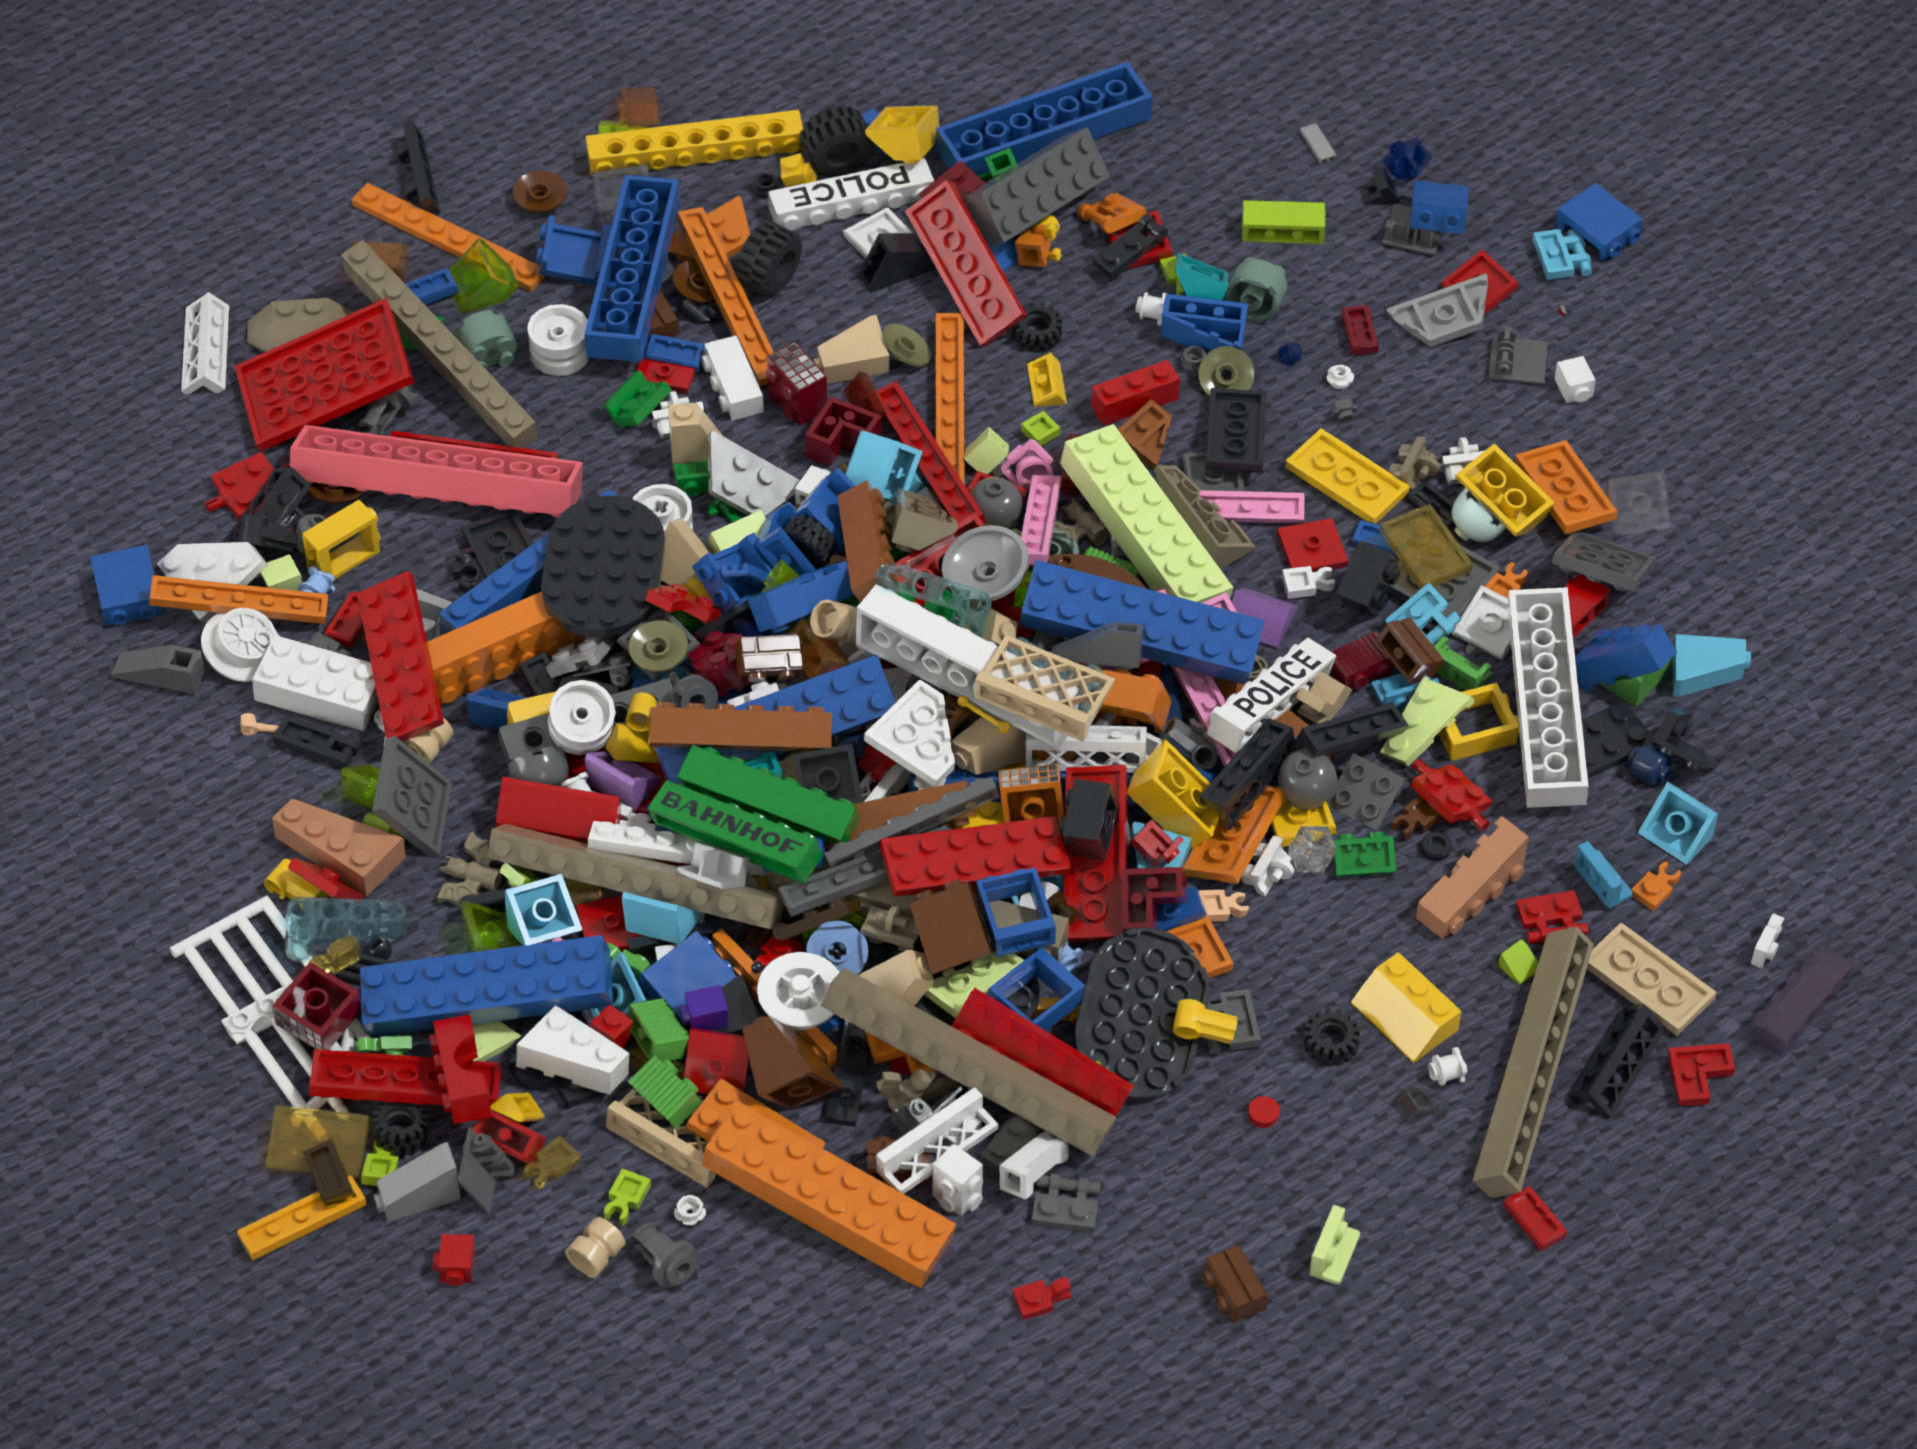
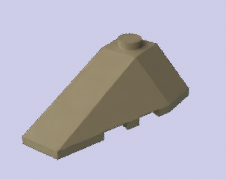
(918, 522)
(1220, 538)

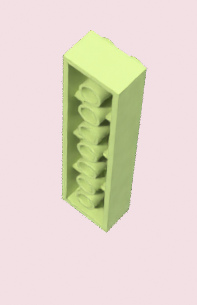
(1141, 516)

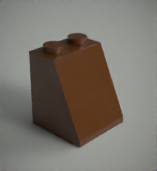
(950, 926)
(786, 1065)

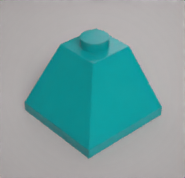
(1200, 278)

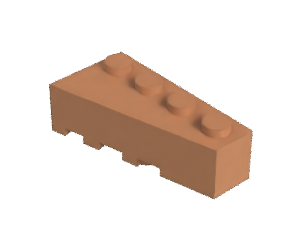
(350, 848)
(1475, 880)

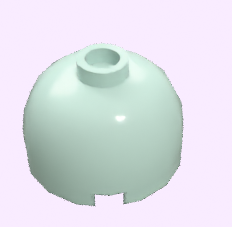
(1474, 519)

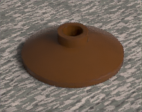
(539, 191)
(691, 283)
(333, 495)

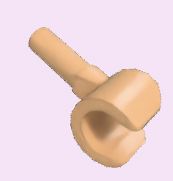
(250, 726)

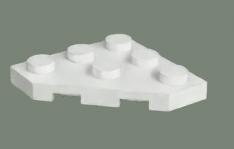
(213, 562)
(916, 734)

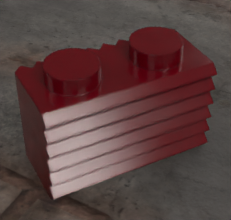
(1360, 662)

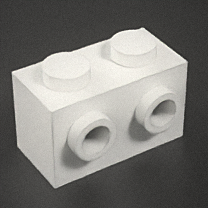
(957, 1181)

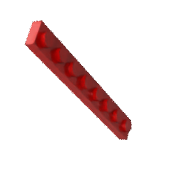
(933, 462)

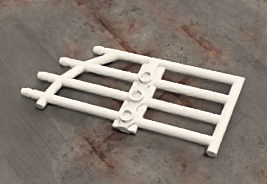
(258, 1016)

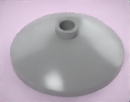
(986, 552)

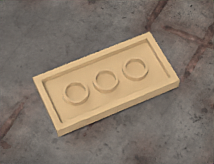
(1649, 978)

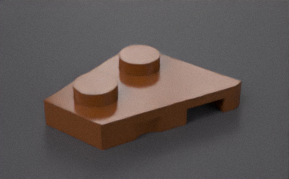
(1147, 432)

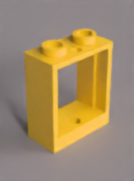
(337, 529)
(1487, 740)

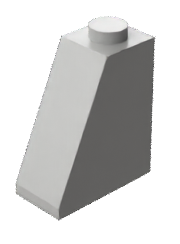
(419, 1185)

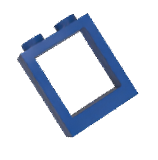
(1023, 935)
(1050, 973)

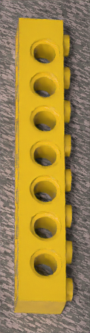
(696, 142)

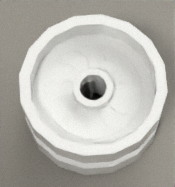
(558, 340)
(667, 503)
(596, 714)

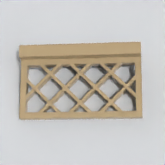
(1034, 703)
(659, 1141)

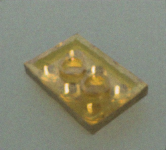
(1426, 547)
(303, 1128)

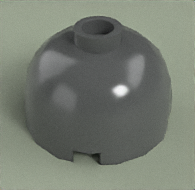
(998, 501)
(545, 768)
(1307, 780)

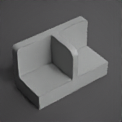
(716, 866)

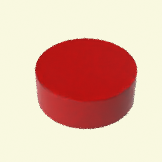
(1263, 1112)

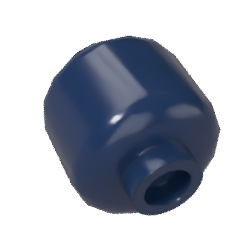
(1649, 765)

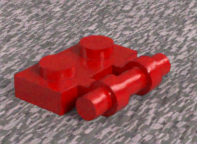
(1549, 910)

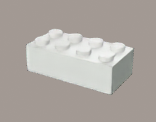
(316, 683)

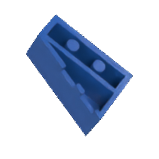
(1204, 322)
(799, 596)
(1623, 652)

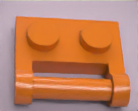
(1112, 212)

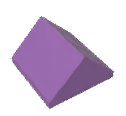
(1275, 612)
(620, 778)

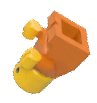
(1035, 243)

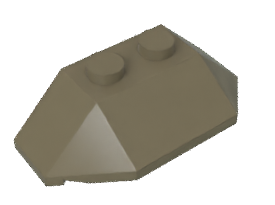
(289, 320)

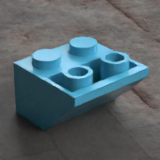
(883, 463)

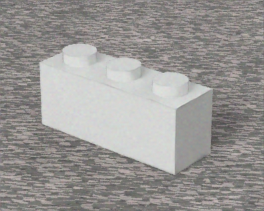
(732, 378)

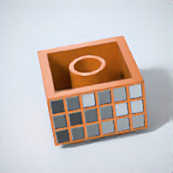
(1031, 793)

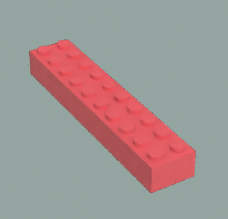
(436, 470)

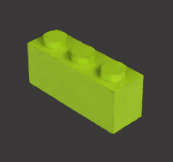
(1283, 222)

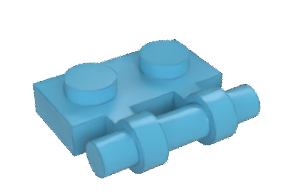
(1554, 254)
(1423, 608)

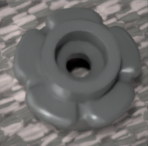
(1191, 353)
(1343, 410)

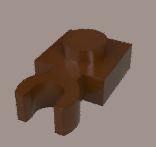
(1416, 814)

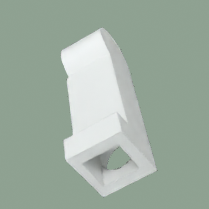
(1031, 1163)

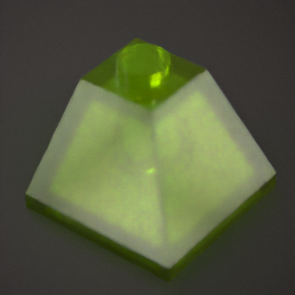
(482, 278)

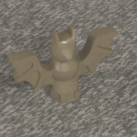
(1087, 524)
(475, 874)
(915, 1087)

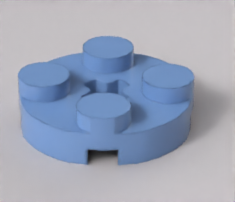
(848, 939)

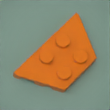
(729, 225)

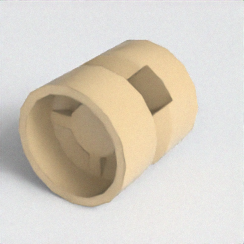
(834, 621)
(429, 742)
(595, 1247)

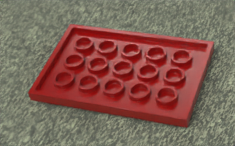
(324, 374)

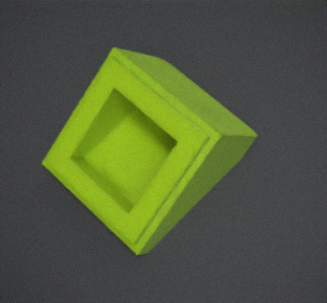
(1518, 962)

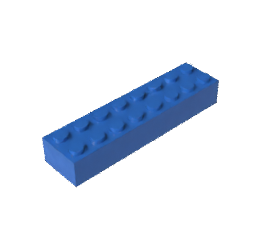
(1097, 101)
(632, 268)
(1174, 628)
(852, 693)
(486, 985)

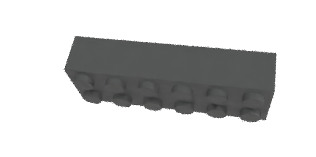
(1036, 187)

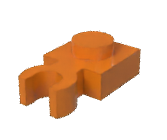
(1510, 581)
(1655, 889)

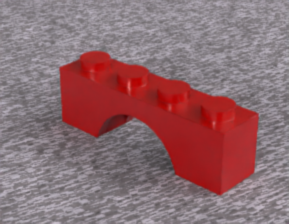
(465, 1090)

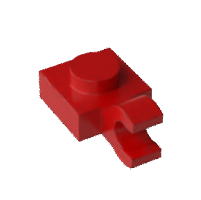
(775, 948)
(1037, 1299)

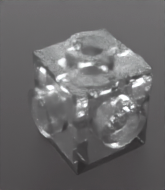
(1312, 849)

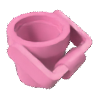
(1030, 461)

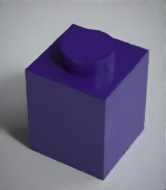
(705, 1008)

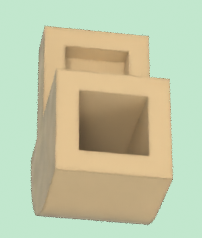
(1323, 699)

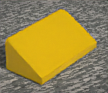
(1046, 381)
(529, 708)
(630, 745)
(518, 1107)

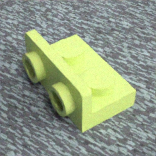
(1334, 1248)

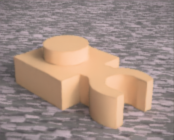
(1220, 907)

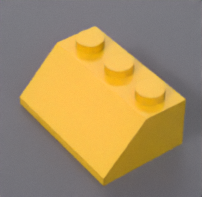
(905, 131)
(1506, 491)
(1170, 794)
(1407, 1008)

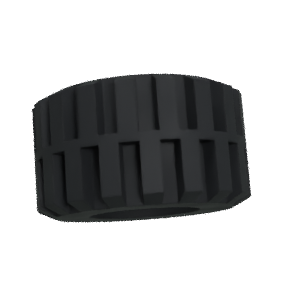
(836, 140)
(769, 258)

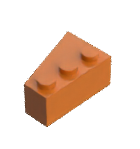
(1137, 699)

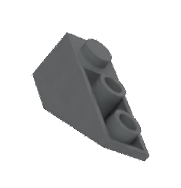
(1111, 645)
(162, 667)

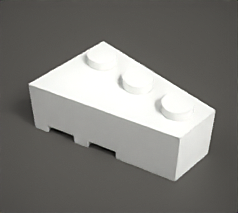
(573, 1051)

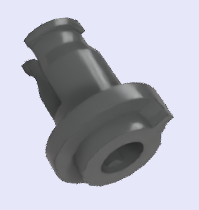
(383, 410)
(692, 685)
(671, 1261)

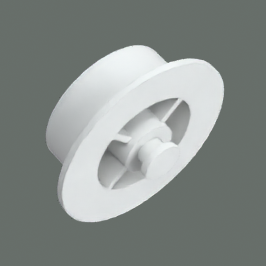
(237, 642)
(794, 989)

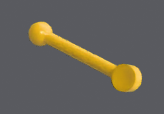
(1003, 726)

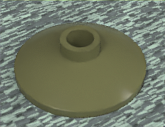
(906, 345)
(1226, 359)
(654, 637)

